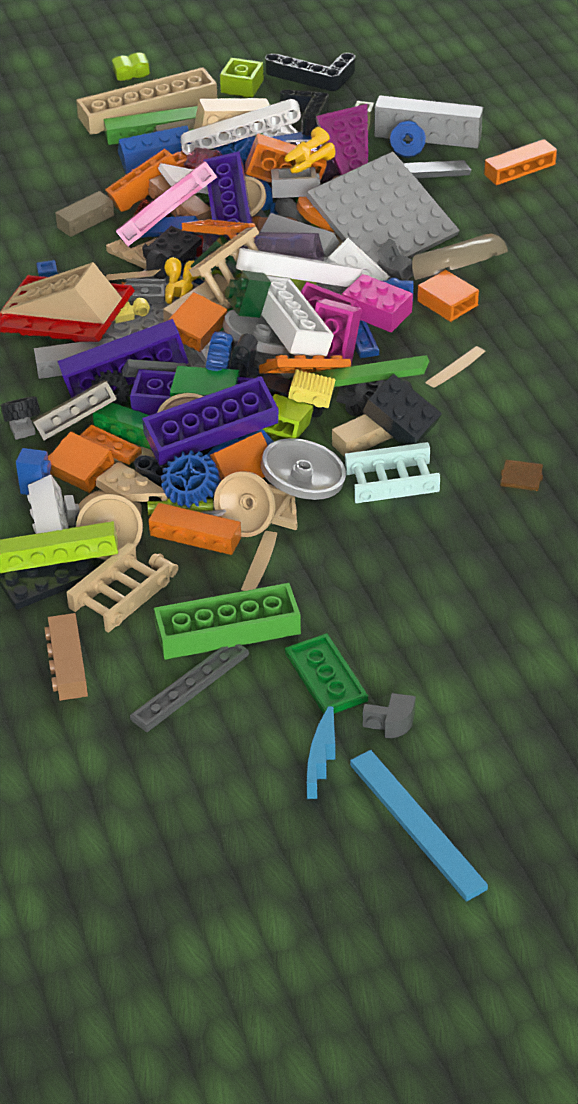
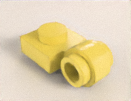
(139, 307)

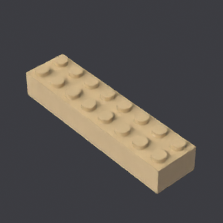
(157, 95)

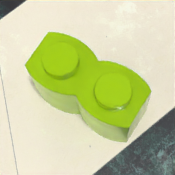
(130, 66)

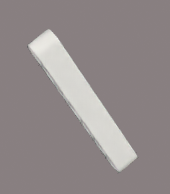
(248, 128)
(297, 267)

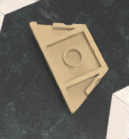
(129, 484)
(284, 509)

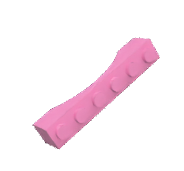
(165, 203)

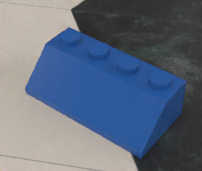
(140, 148)

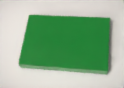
(202, 381)

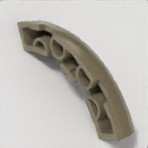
(457, 255)

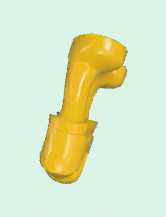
(302, 155)
(175, 287)

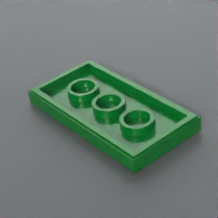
(326, 674)

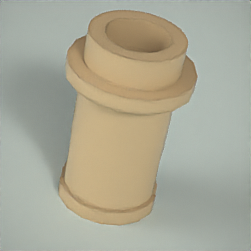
(158, 560)

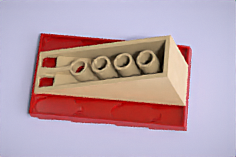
(65, 306)

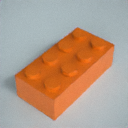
(269, 154)

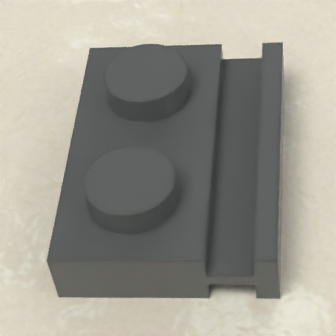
(150, 289)

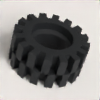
(114, 379)
(20, 408)

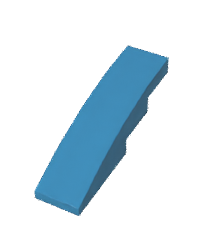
(321, 750)

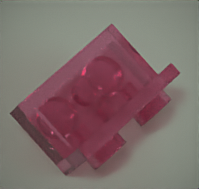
(196, 157)

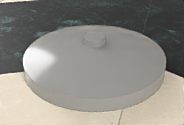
(258, 327)
(303, 468)

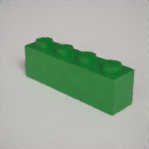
(122, 423)

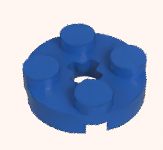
(399, 133)

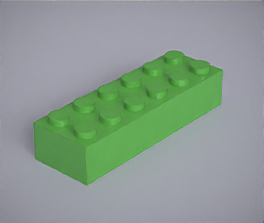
(227, 621)

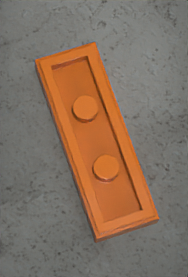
(120, 448)

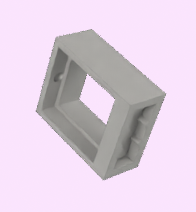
(293, 185)

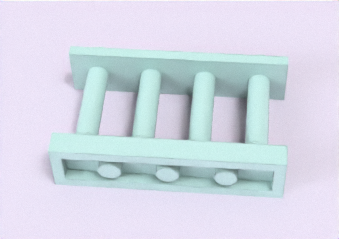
(392, 458)

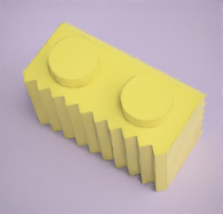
(311, 388)

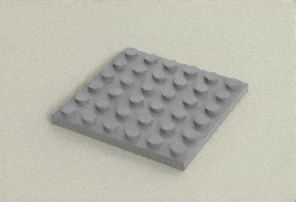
(383, 204)

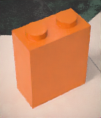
(448, 295)
(198, 321)
(80, 461)

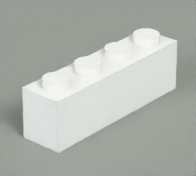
(47, 505)

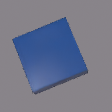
(47, 268)

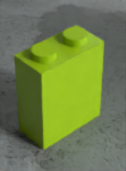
(292, 417)

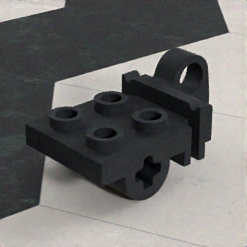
(170, 244)
(357, 395)

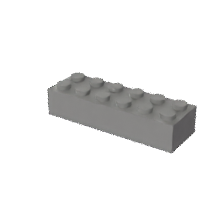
(441, 121)

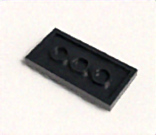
(38, 583)

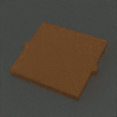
(521, 475)

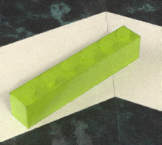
(58, 547)

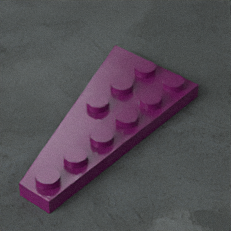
(349, 136)

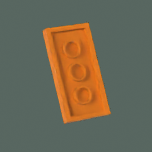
(282, 364)

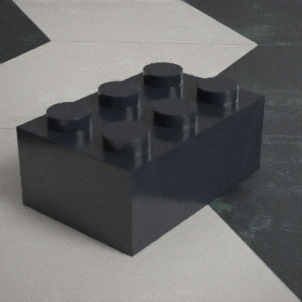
(401, 411)

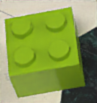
(241, 77)

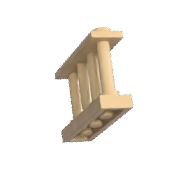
(218, 259)
(113, 570)

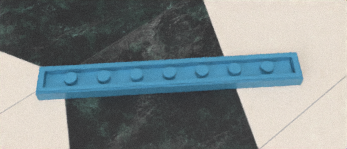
(419, 826)

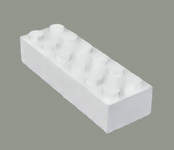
(295, 319)

